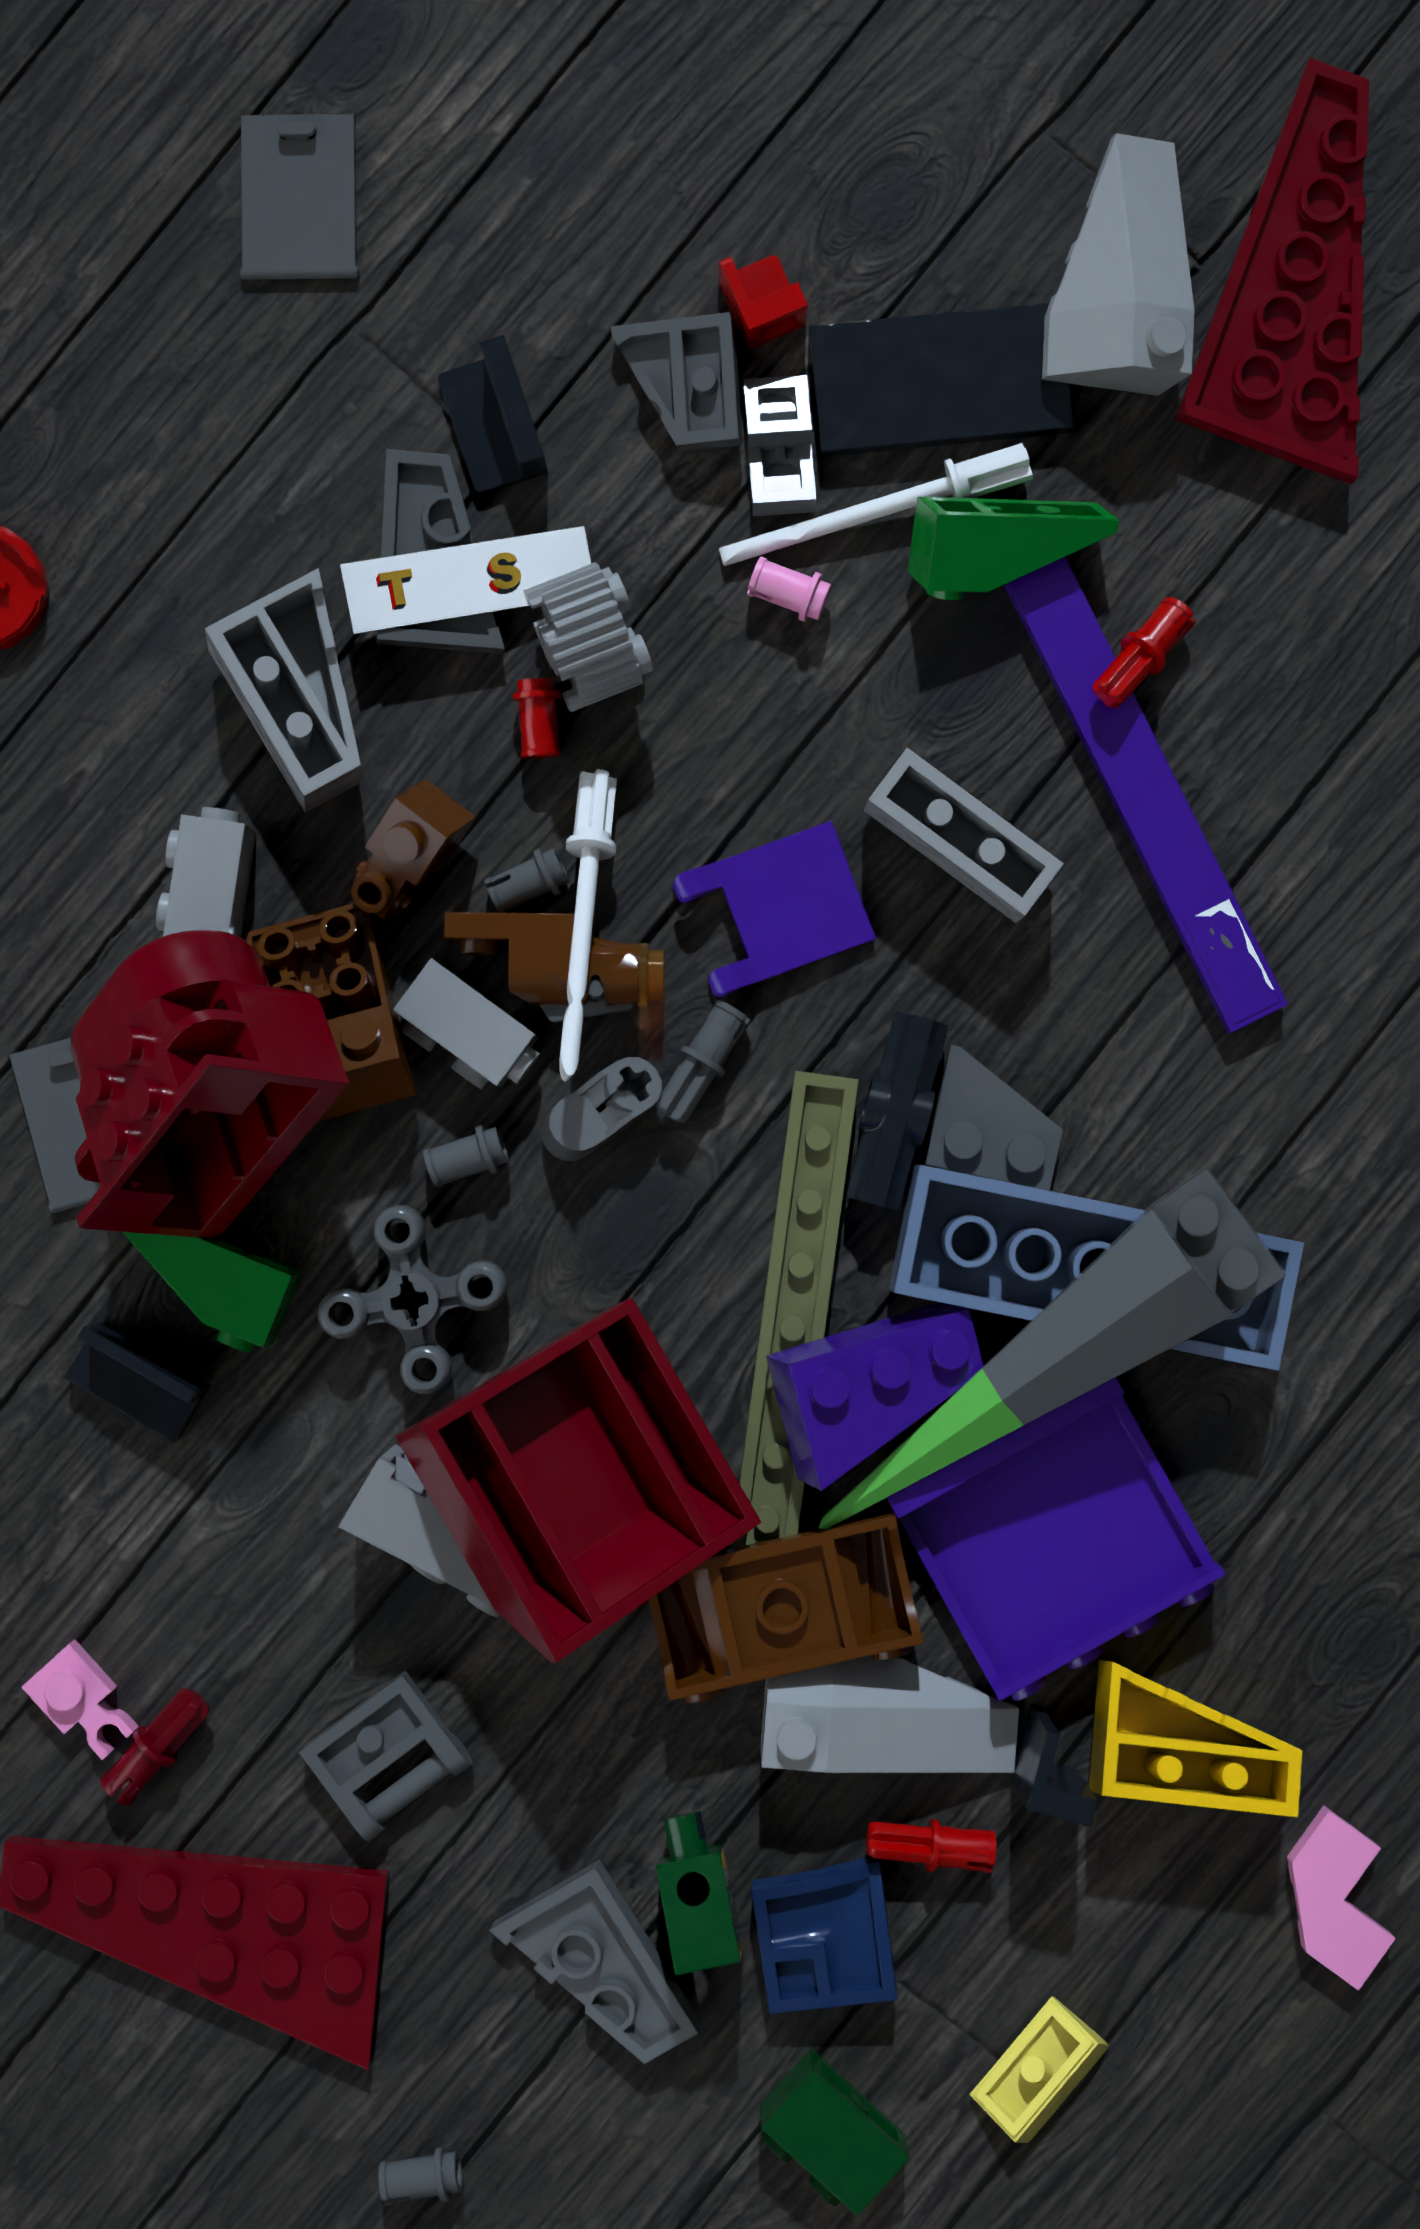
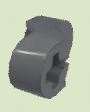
(624, 1088)

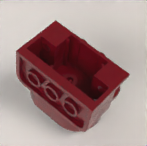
(195, 1084)

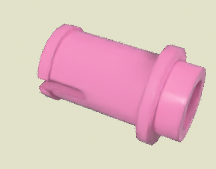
(789, 589)

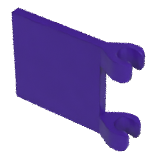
(788, 904)

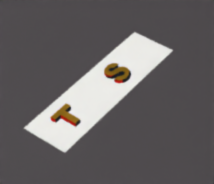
(458, 578)

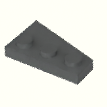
(423, 514)
(604, 1958)

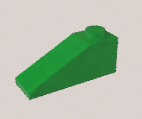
(990, 542)
(224, 1285)

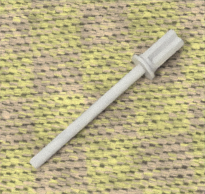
(963, 480)
(590, 843)

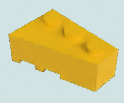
(1181, 1752)

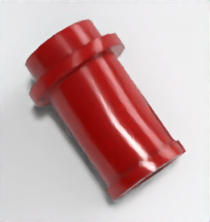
(538, 717)

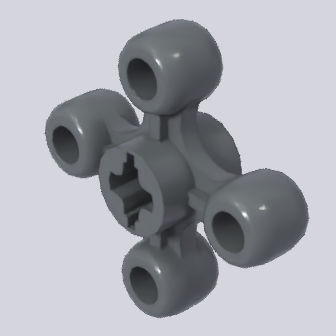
(383, 1304)

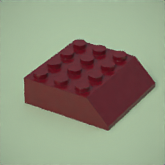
(579, 1481)

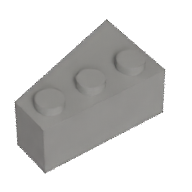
(291, 687)

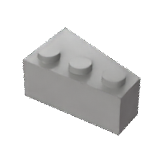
(402, 1520)

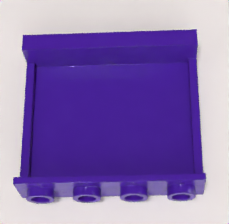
(1056, 1541)

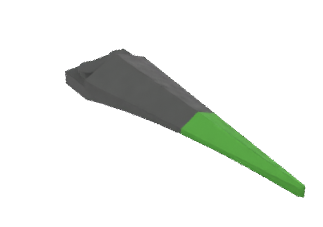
(1153, 1287)

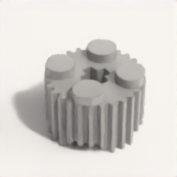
(587, 634)

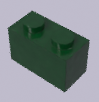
(832, 2133)

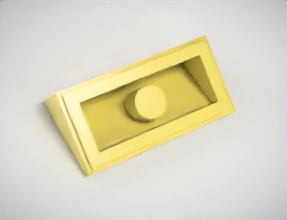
(1039, 2071)

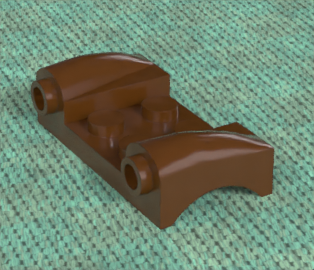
(787, 1608)

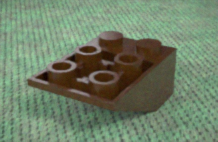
(343, 966)

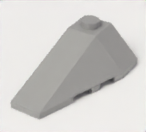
(1127, 284)
(884, 1720)

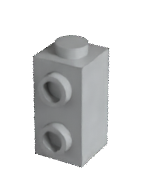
(209, 874)
(468, 1025)

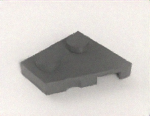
(688, 376)
(989, 1127)

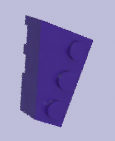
(869, 1385)

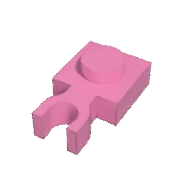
(73, 1691)

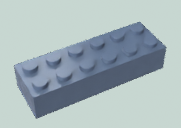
(1022, 1245)

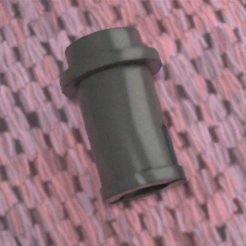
(528, 881)
(466, 1156)
(421, 2177)

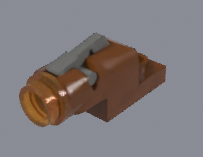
(540, 958)

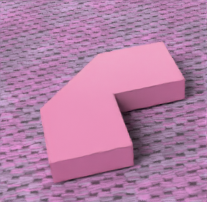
(1323, 1872)

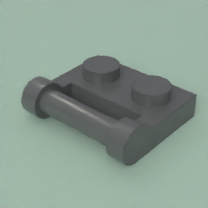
(372, 1740)

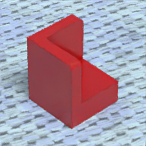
(762, 300)

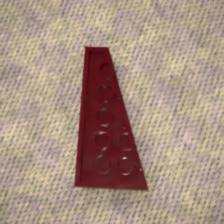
(1291, 311)
(246, 1932)

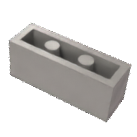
(962, 836)

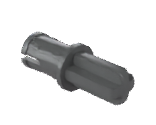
(702, 1061)

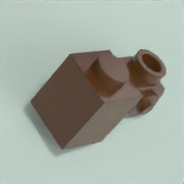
(408, 847)

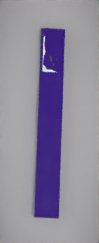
(1147, 799)

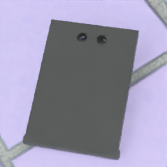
(298, 197)
(48, 1095)

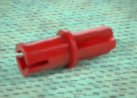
(1144, 651)
(933, 1845)

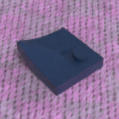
(825, 1937)

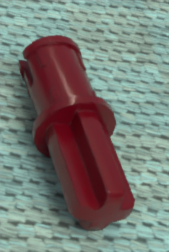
(155, 1746)

